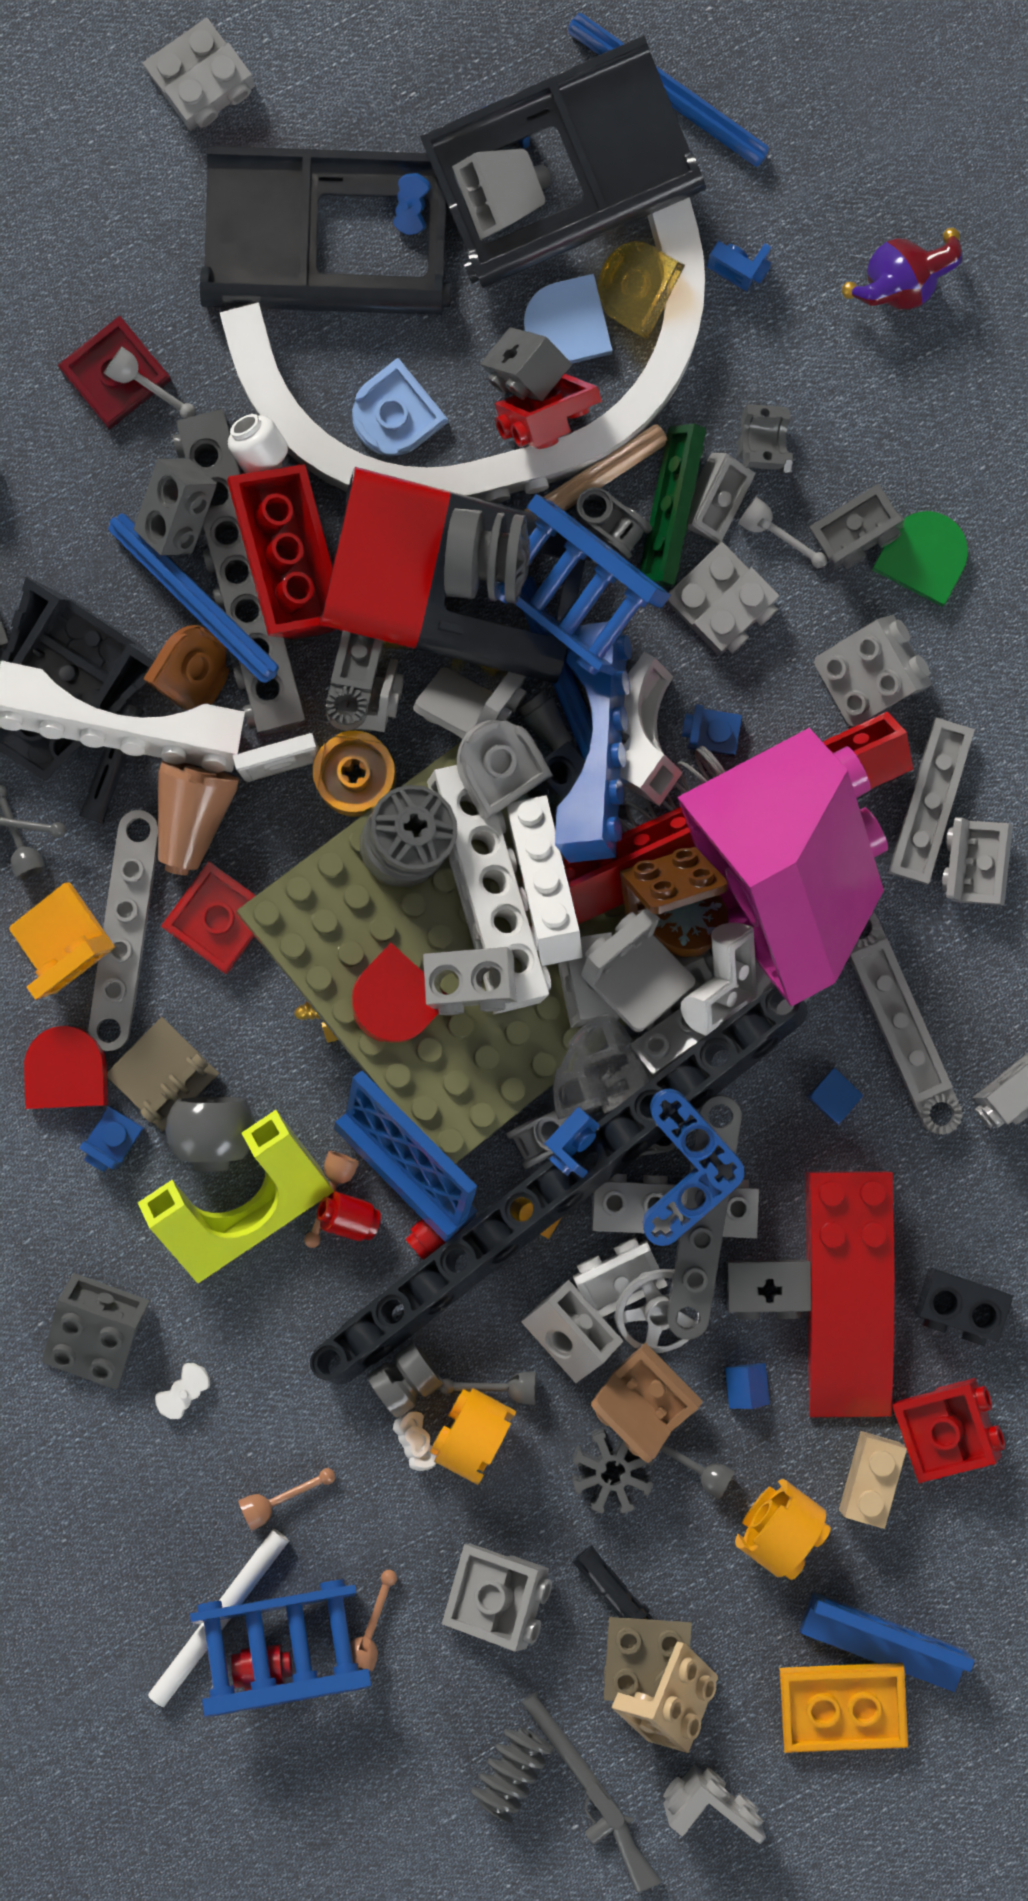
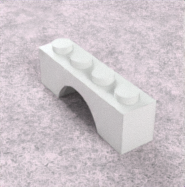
(544, 881)

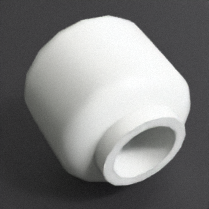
(257, 444)

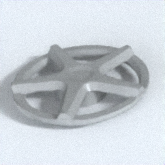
(653, 1312)

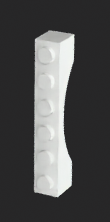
(198, 737)

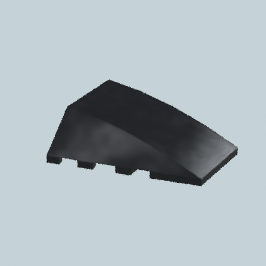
(80, 656)

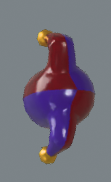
(906, 273)

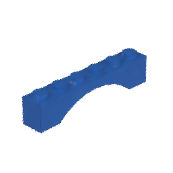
(589, 813)

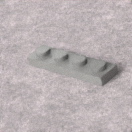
(931, 801)

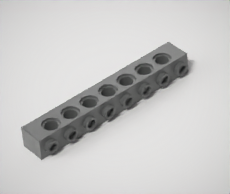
(286, 711)

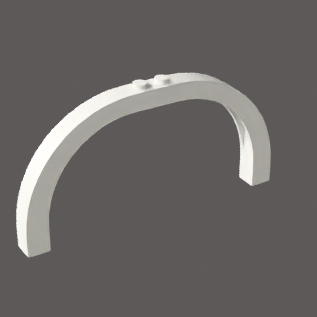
(521, 469)

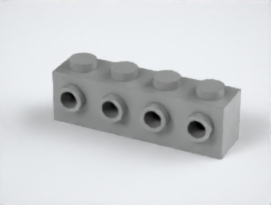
(622, 1205)

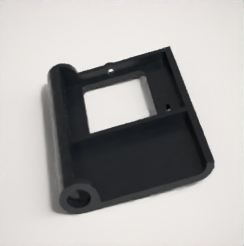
(617, 139)

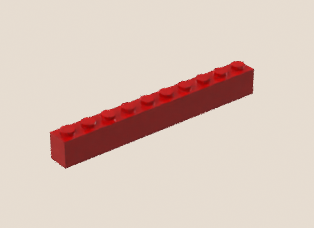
(596, 884)

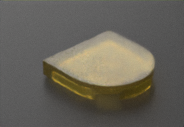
(637, 285)

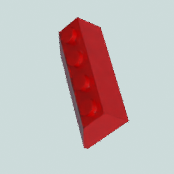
(284, 548)

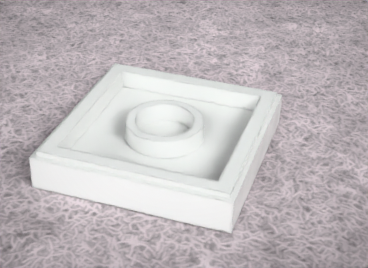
(276, 757)

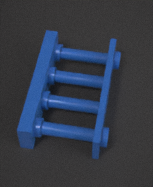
(609, 569)
(305, 1682)

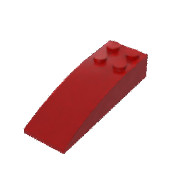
(850, 1293)

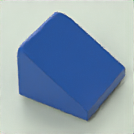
(835, 1096)

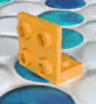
(60, 940)

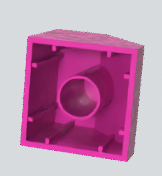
(793, 856)

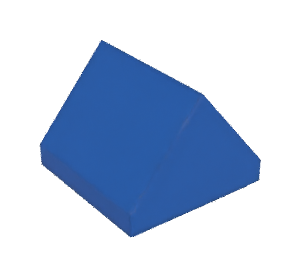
(747, 1386)

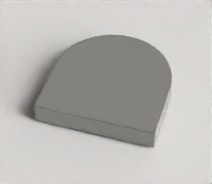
(499, 765)

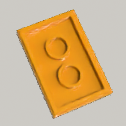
(843, 1707)

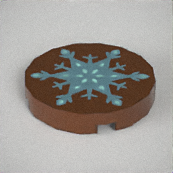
(689, 928)

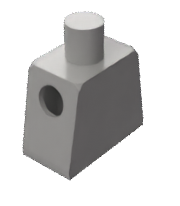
(501, 187)

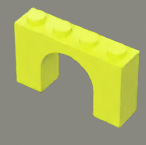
(210, 1240)

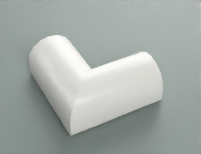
(732, 983)

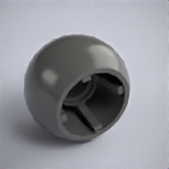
(209, 1131)

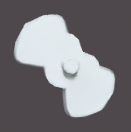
(192, 1382)
(414, 1440)

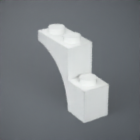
(646, 767)

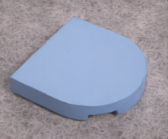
(570, 318)
(395, 412)

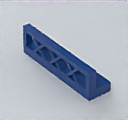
(885, 1641)

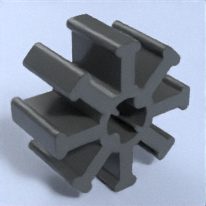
(606, 1484)

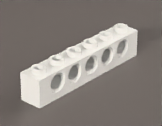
(482, 906)

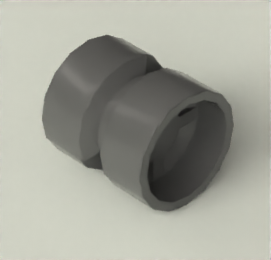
(405, 1380)

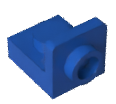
(734, 265)
(712, 729)
(570, 1137)
(111, 1140)

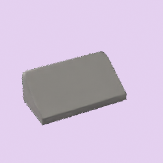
(718, 496)

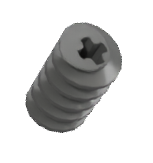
(511, 1773)

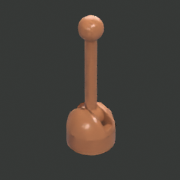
(339, 1170)
(258, 1508)
(363, 1648)

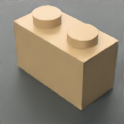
(872, 1479)

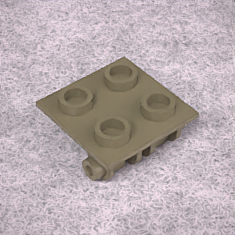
(160, 1072)
(639, 1654)

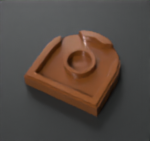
(190, 668)

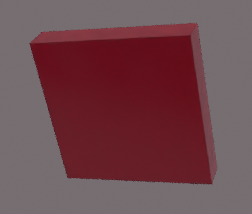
(107, 397)

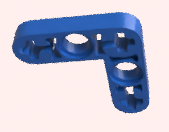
(701, 1177)

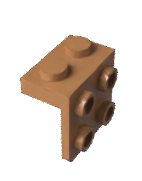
(644, 1402)

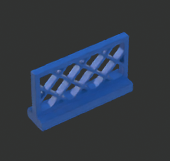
(406, 1158)

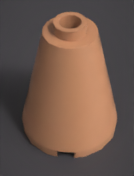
(190, 813)

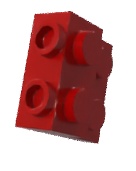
(545, 421)
(949, 1430)

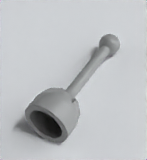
(125, 369)
(759, 518)

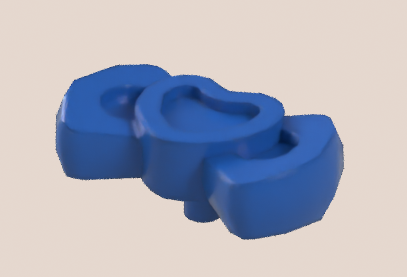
(411, 203)

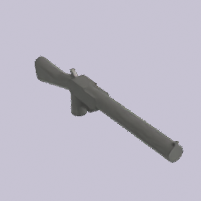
(613, 1819)

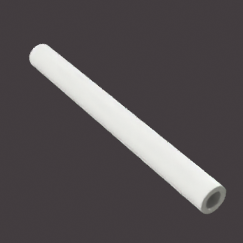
(234, 1595)

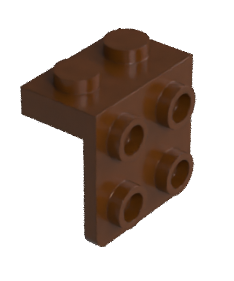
(670, 882)

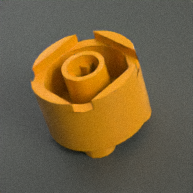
(340, 756)
(473, 1435)
(783, 1530)

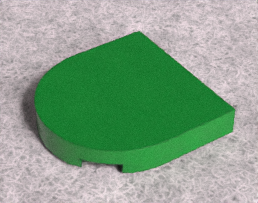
(925, 556)

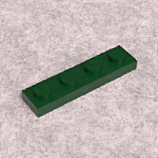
(672, 503)

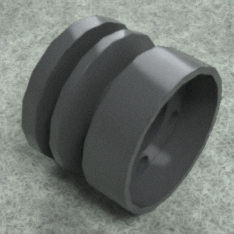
(486, 555)
(395, 853)

